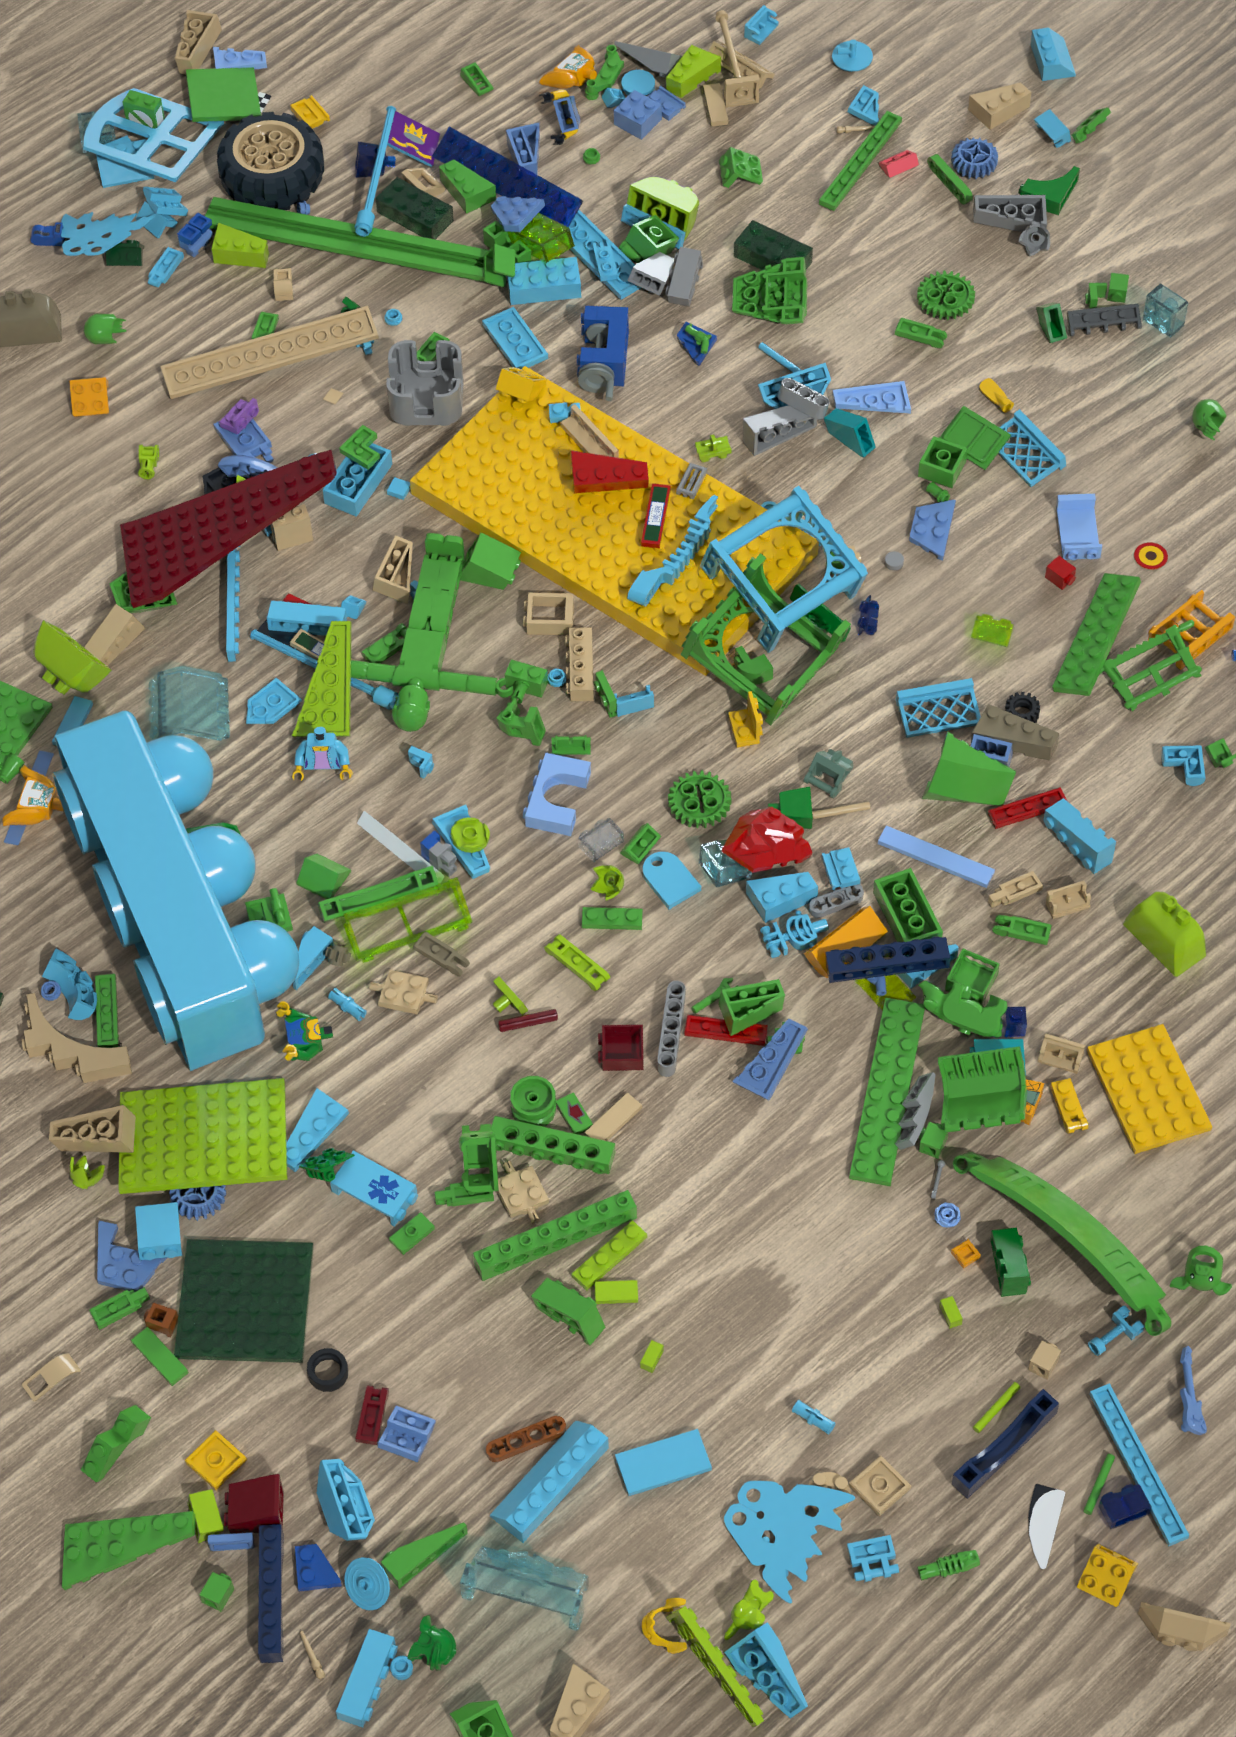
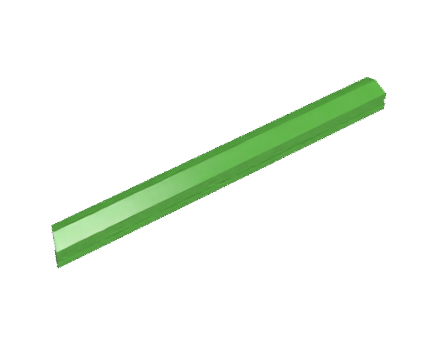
(342, 239)

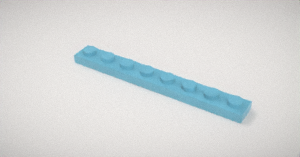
(233, 603)
(1139, 1464)

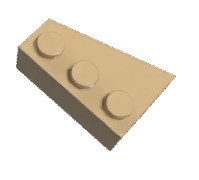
(579, 1704)

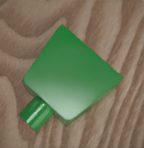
(796, 805)

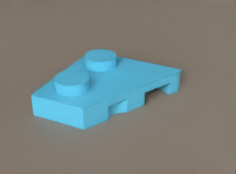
(866, 105)

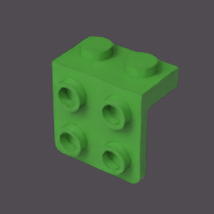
(739, 164)

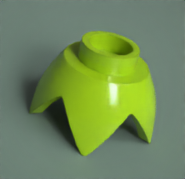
(605, 882)
(82, 1175)

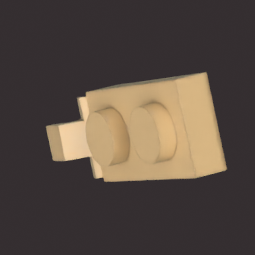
(1015, 890)

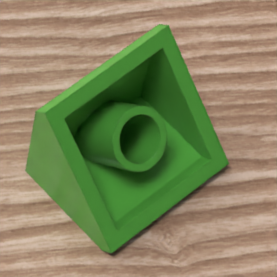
(322, 876)

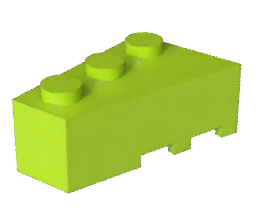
(691, 70)
(239, 248)

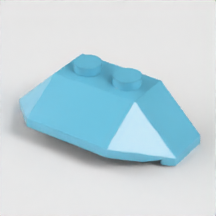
(814, 377)
(343, 1501)

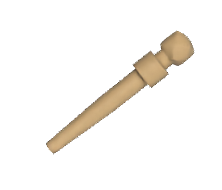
(847, 129)
(315, 1663)

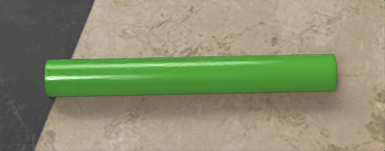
(1091, 1502)

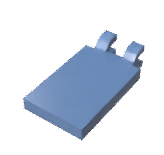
(248, 442)

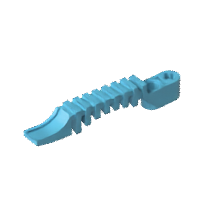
(649, 581)

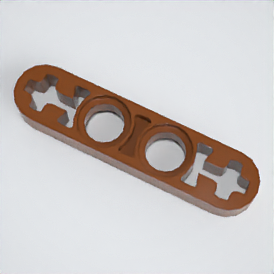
(527, 1442)

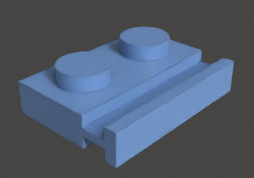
(670, 103)

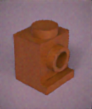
(159, 1312)

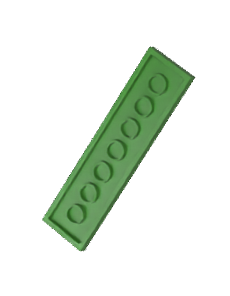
(1096, 634)

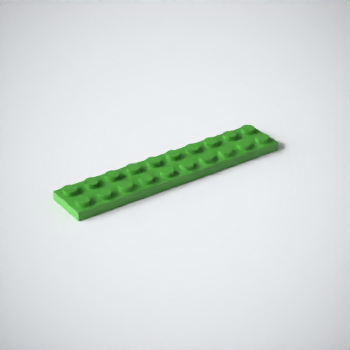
(886, 1091)

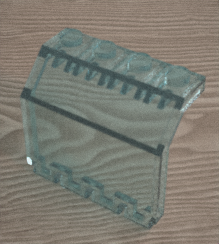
(189, 703)

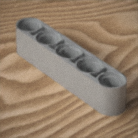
(668, 1036)

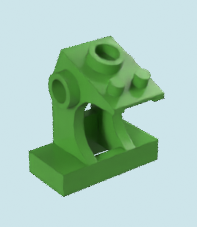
(526, 727)

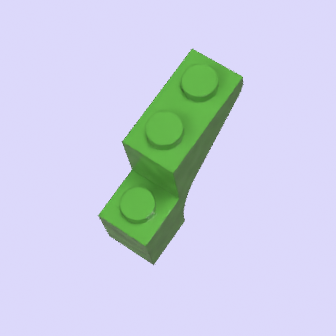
(110, 1444)

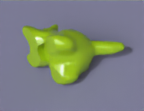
(747, 1612)

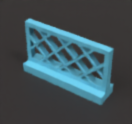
(1040, 443)
(931, 694)

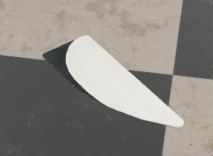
(1043, 1520)

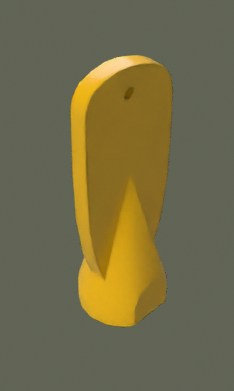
(996, 394)

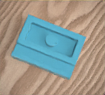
(840, 868)

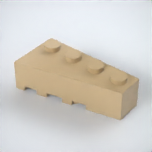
(95, 1131)

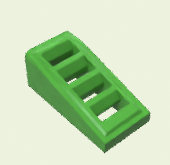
(474, 68)

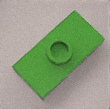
(412, 1233)

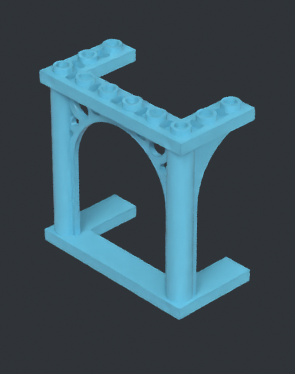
(792, 508)

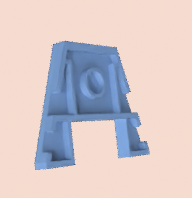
(119, 1265)

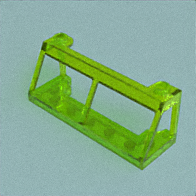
(367, 955)

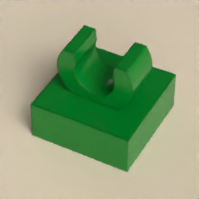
(350, 305)

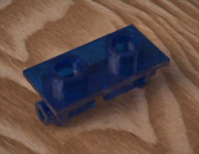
(868, 609)

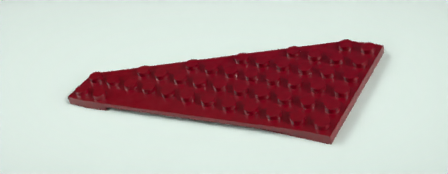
(190, 537)

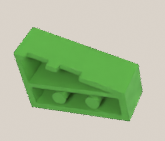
(466, 186)
(569, 1307)

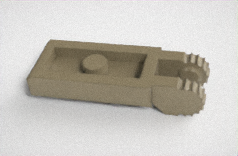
(440, 953)

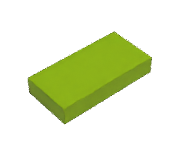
(616, 1292)

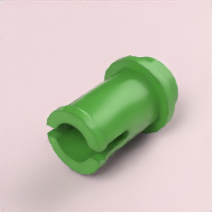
(940, 494)

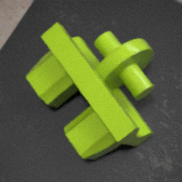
(712, 448)

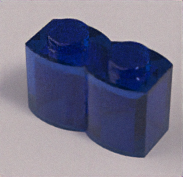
(1124, 1506)

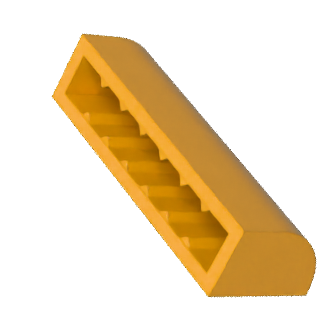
(857, 931)

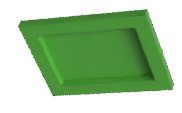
(978, 435)

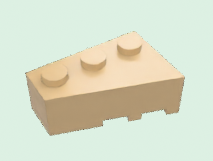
(999, 104)
(395, 571)
(114, 635)

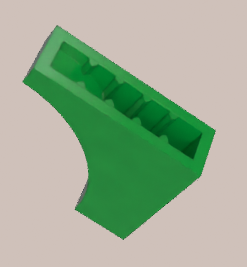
(1055, 191)

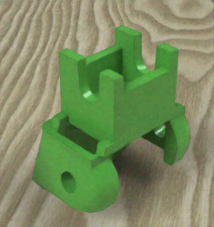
(479, 1152)

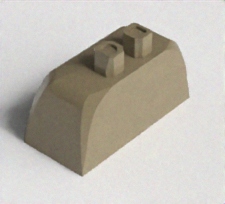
(28, 319)

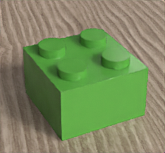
(651, 237)
(942, 462)

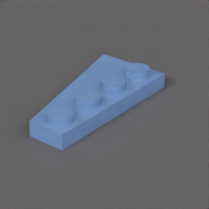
(770, 1064)

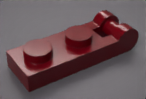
(372, 1415)

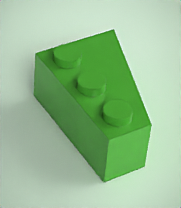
(750, 1004)

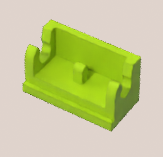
(206, 1514)

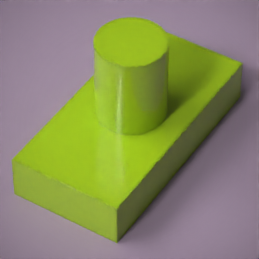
(507, 998)

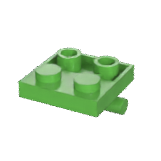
(270, 909)

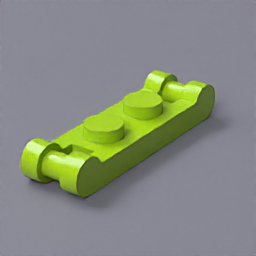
(577, 962)

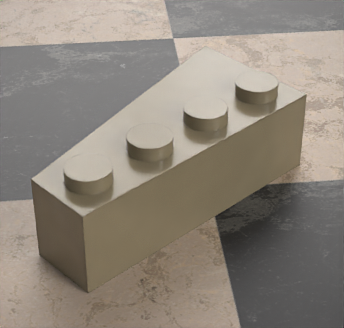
(1023, 734)

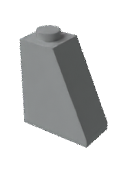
(652, 272)

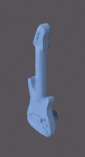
(1192, 1414)

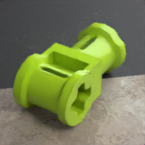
(148, 460)

